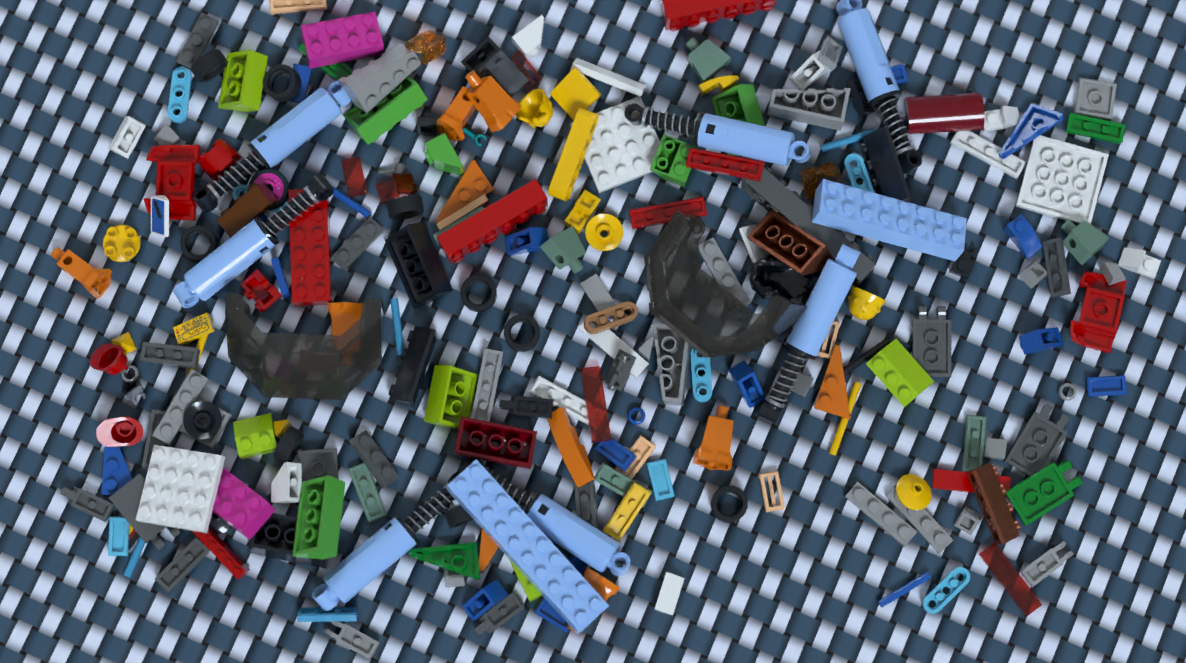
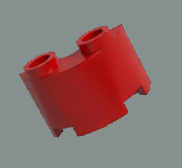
(218, 159)
(260, 290)

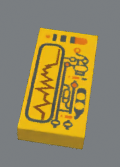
(193, 329)

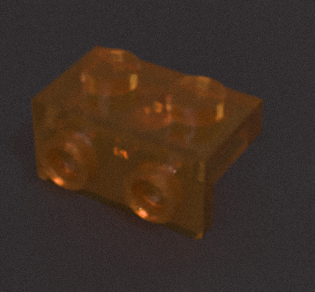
(428, 44)
(810, 175)

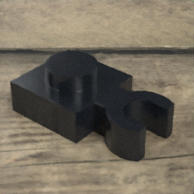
(963, 265)

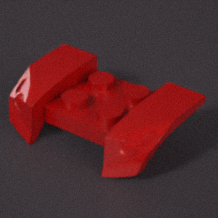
(175, 178)
(1098, 313)

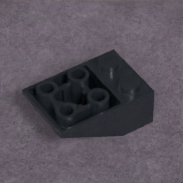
(490, 60)

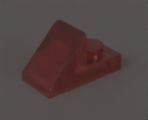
(397, 187)

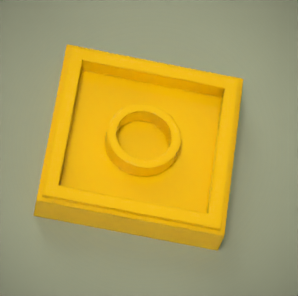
(575, 93)

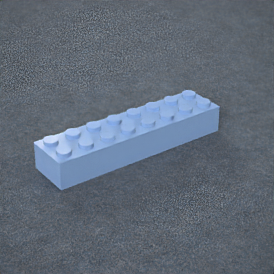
(889, 220)

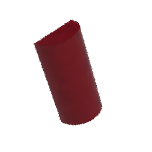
(944, 113)
(495, 442)

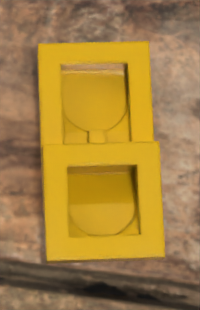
(723, 83)
(582, 211)

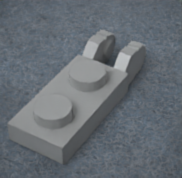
(1045, 565)
(354, 640)

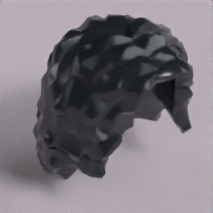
(773, 278)

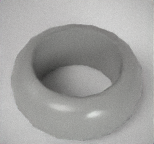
(134, 378)
(1070, 386)

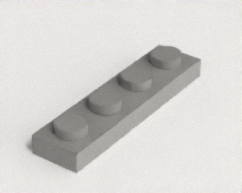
(721, 269)
(487, 385)
(175, 412)
(881, 514)
(923, 523)

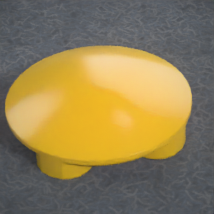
(121, 243)

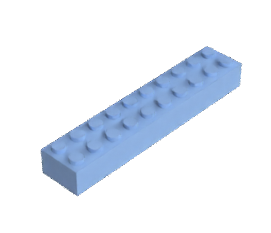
(527, 546)

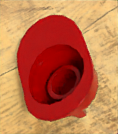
(109, 359)
(119, 432)

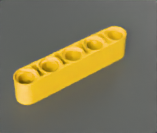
(573, 154)

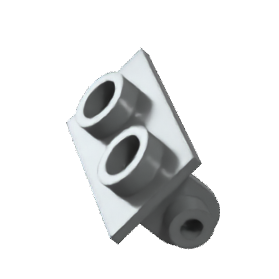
(620, 370)

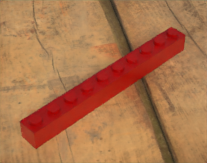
(223, 553)

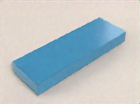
(317, 614)

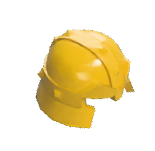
(535, 109)
(864, 304)

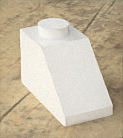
(530, 38)
(809, 72)
(287, 484)

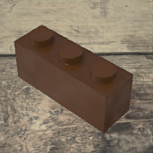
(246, 208)

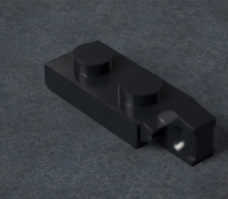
(529, 407)

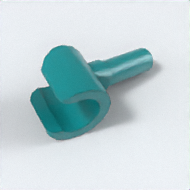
(474, 136)

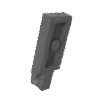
(88, 503)
(499, 614)

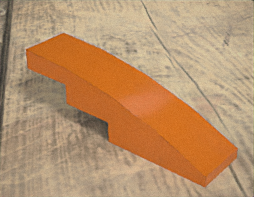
(571, 450)

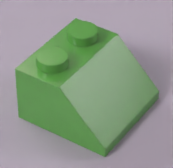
(442, 155)

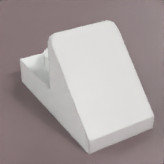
(1001, 119)
(1138, 262)

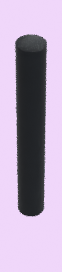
(866, 356)

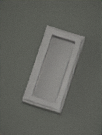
(830, 53)
(597, 293)

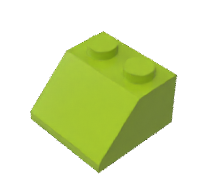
(255, 436)

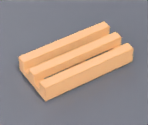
(822, 354)
(774, 507)

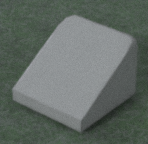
(167, 136)
(1112, 273)
(1033, 274)
(645, 349)
(802, 385)
(995, 448)
(968, 520)
(453, 579)

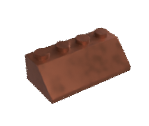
(790, 244)
(993, 503)

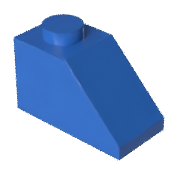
(1023, 236)
(526, 240)
(1040, 340)
(747, 383)
(485, 600)

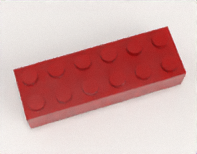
(693, 12)
(493, 221)
(311, 255)

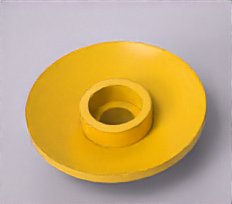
(606, 223)
(909, 496)

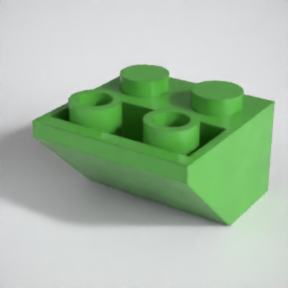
(671, 160)

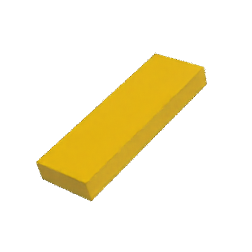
(626, 511)

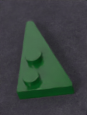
(455, 557)

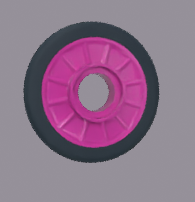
(277, 180)

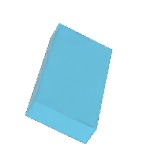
(660, 480)
(118, 537)

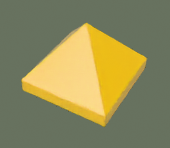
(126, 342)
(280, 427)

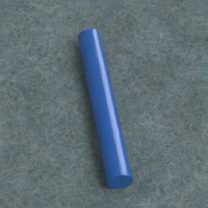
(350, 202)
(904, 589)

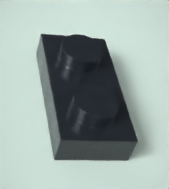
(858, 96)

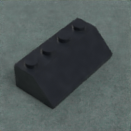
(884, 164)
(418, 265)
(414, 366)
(277, 539)

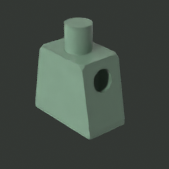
(706, 59)
(1083, 240)
(565, 250)

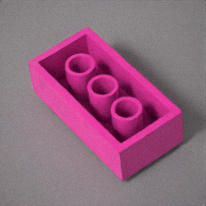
(342, 40)
(240, 505)

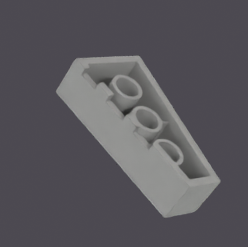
(379, 77)
(810, 106)
(672, 364)

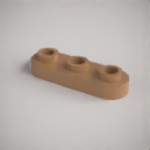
(615, 312)

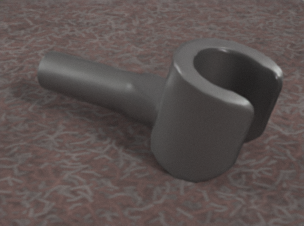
(399, 169)

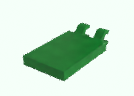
(1042, 491)

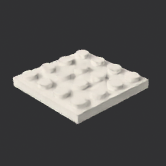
(619, 148)
(1062, 180)
(180, 488)

